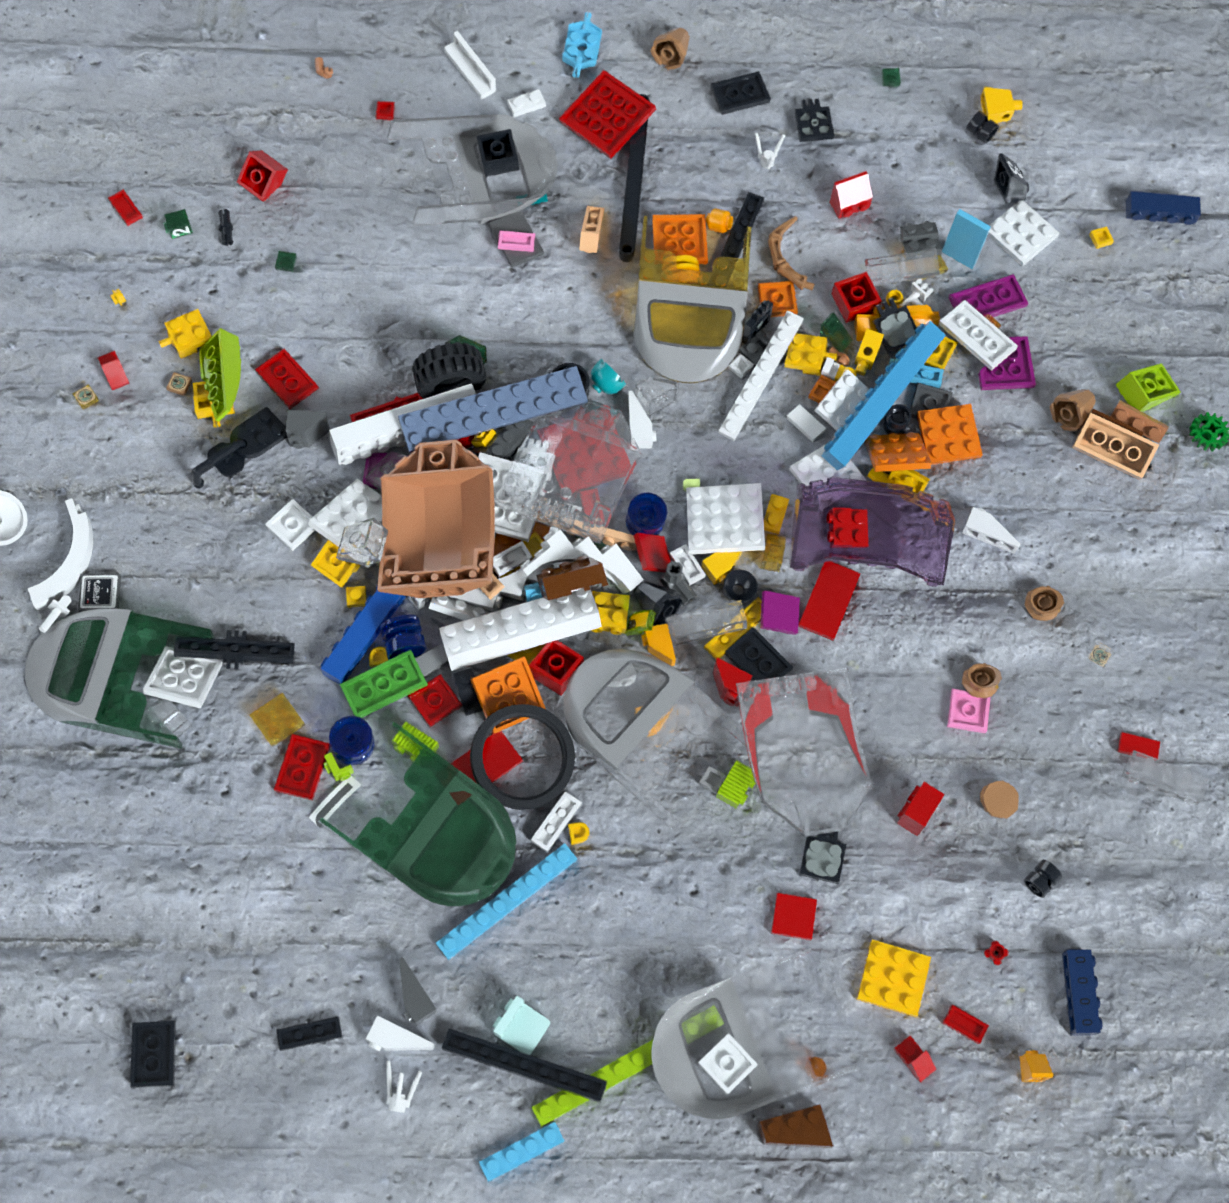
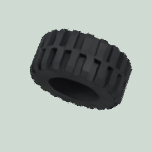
(448, 368)

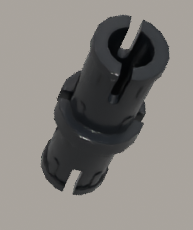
(225, 227)

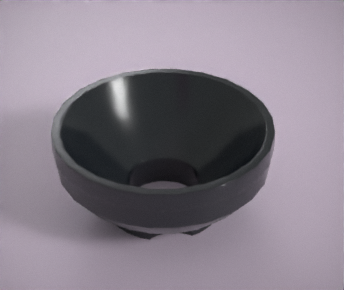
(745, 580)

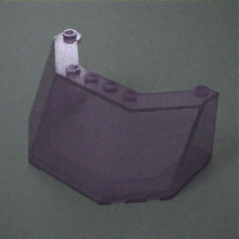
(903, 527)

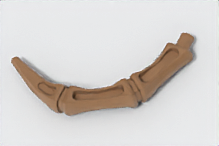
(779, 262)

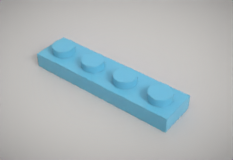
(521, 1151)

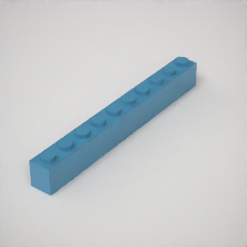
(883, 395)

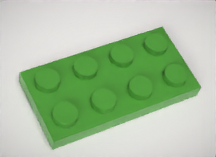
(383, 684)

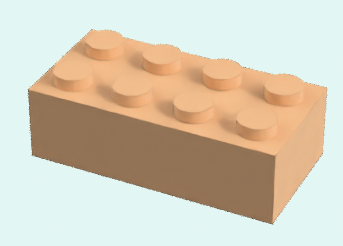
(1115, 446)

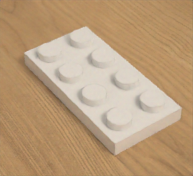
(978, 335)

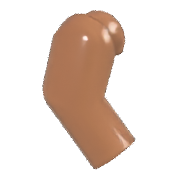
(321, 70)
(842, 358)

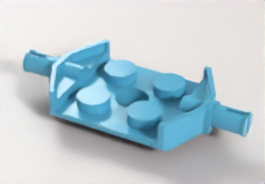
(582, 35)

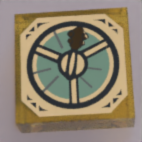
(85, 397)

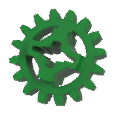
(1209, 431)

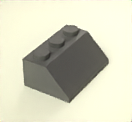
(506, 441)

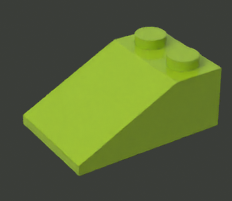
(1147, 387)

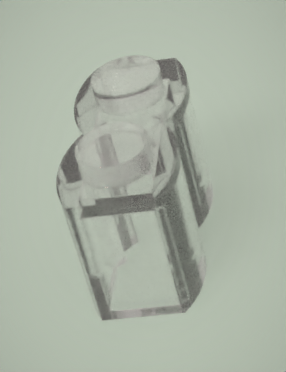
(168, 718)

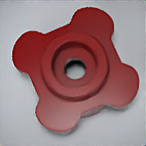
(1002, 952)

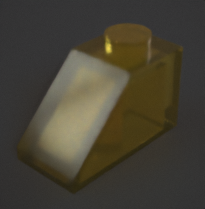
(773, 552)

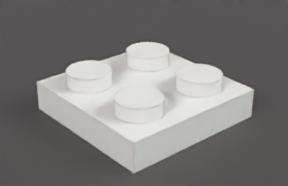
(291, 525)
(727, 1064)

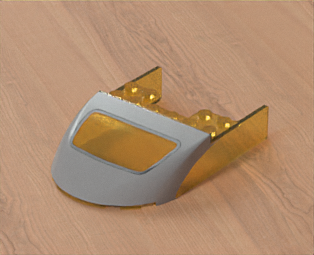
(689, 319)

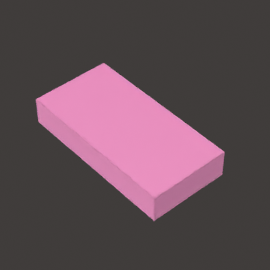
(516, 241)

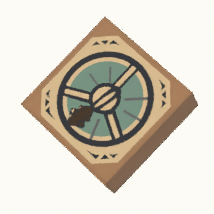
(179, 384)

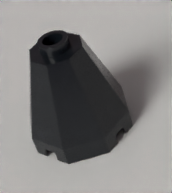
(659, 599)

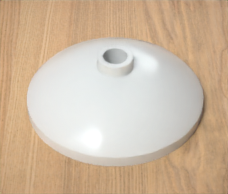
(12, 518)

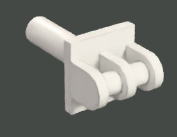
(920, 290)
(58, 609)

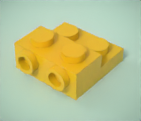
(331, 567)
(612, 612)

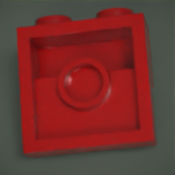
(847, 528)

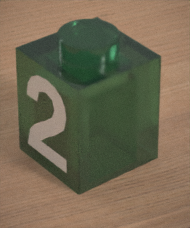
(177, 224)

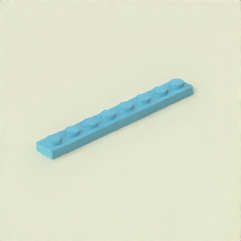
(506, 901)

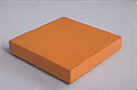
(781, 295)

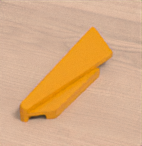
(919, 314)

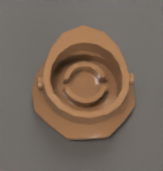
(1044, 603)
(981, 680)
(999, 799)

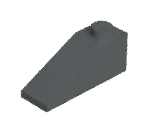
(415, 999)

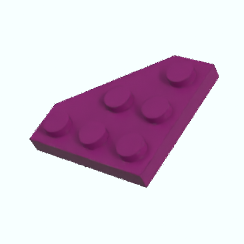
(1012, 372)

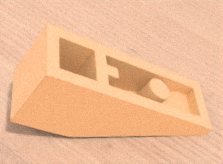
(591, 229)

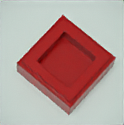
(385, 110)

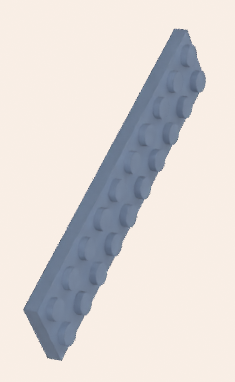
(494, 408)

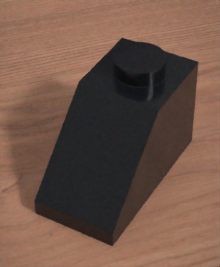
(466, 691)

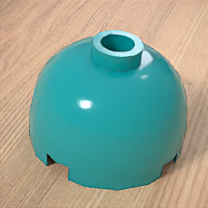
(606, 379)

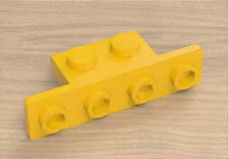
(903, 477)

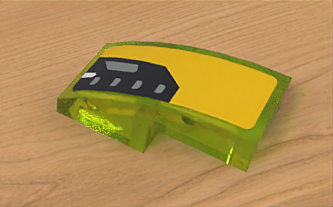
(640, 622)

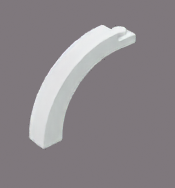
(75, 564)

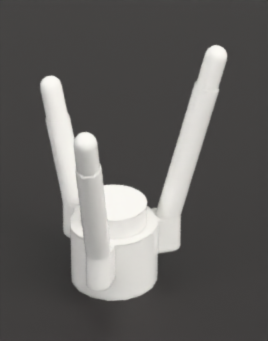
(767, 157)
(398, 1102)

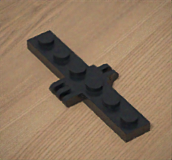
(234, 649)

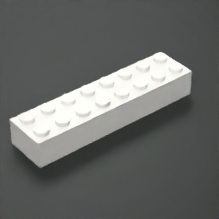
(382, 430)
(519, 628)

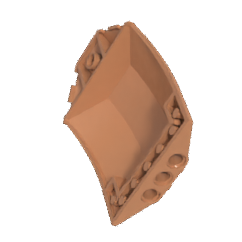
(437, 523)

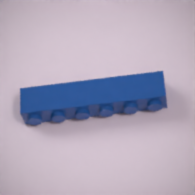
(360, 636)

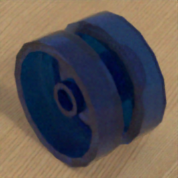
(343, 743)

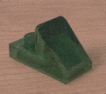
(835, 332)

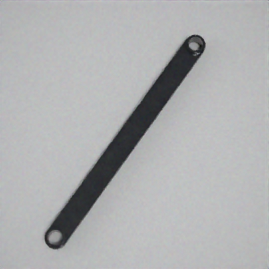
(633, 192)

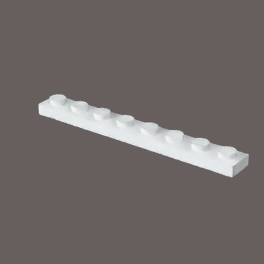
(760, 376)

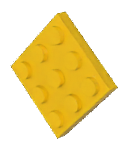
(894, 978)

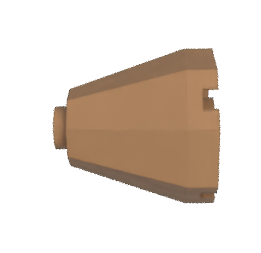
(671, 48)
(1072, 408)

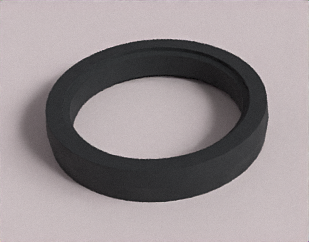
(562, 735)

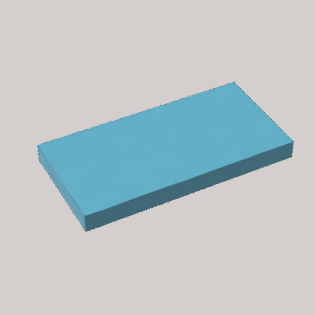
(966, 239)

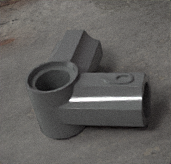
(676, 581)

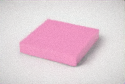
(968, 712)

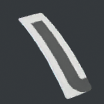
(334, 800)

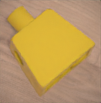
(999, 104)
(868, 351)

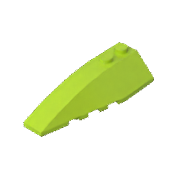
(221, 370)

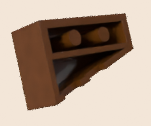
(571, 577)
(798, 1128)

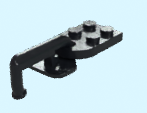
(258, 433)

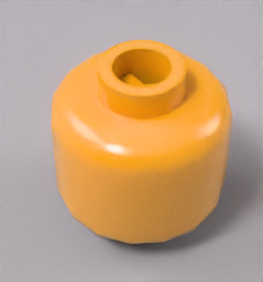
(719, 220)

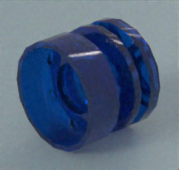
(648, 506)
(402, 635)

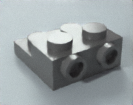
(920, 237)

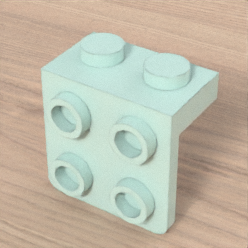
(521, 1026)

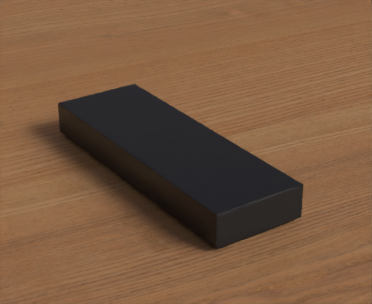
(309, 1033)

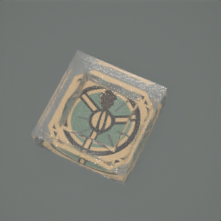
(1100, 654)

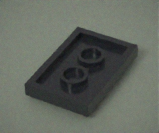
(740, 92)
(758, 657)
(153, 1054)

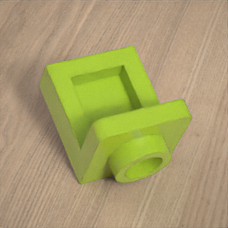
(332, 767)

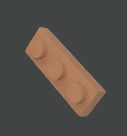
(1131, 416)

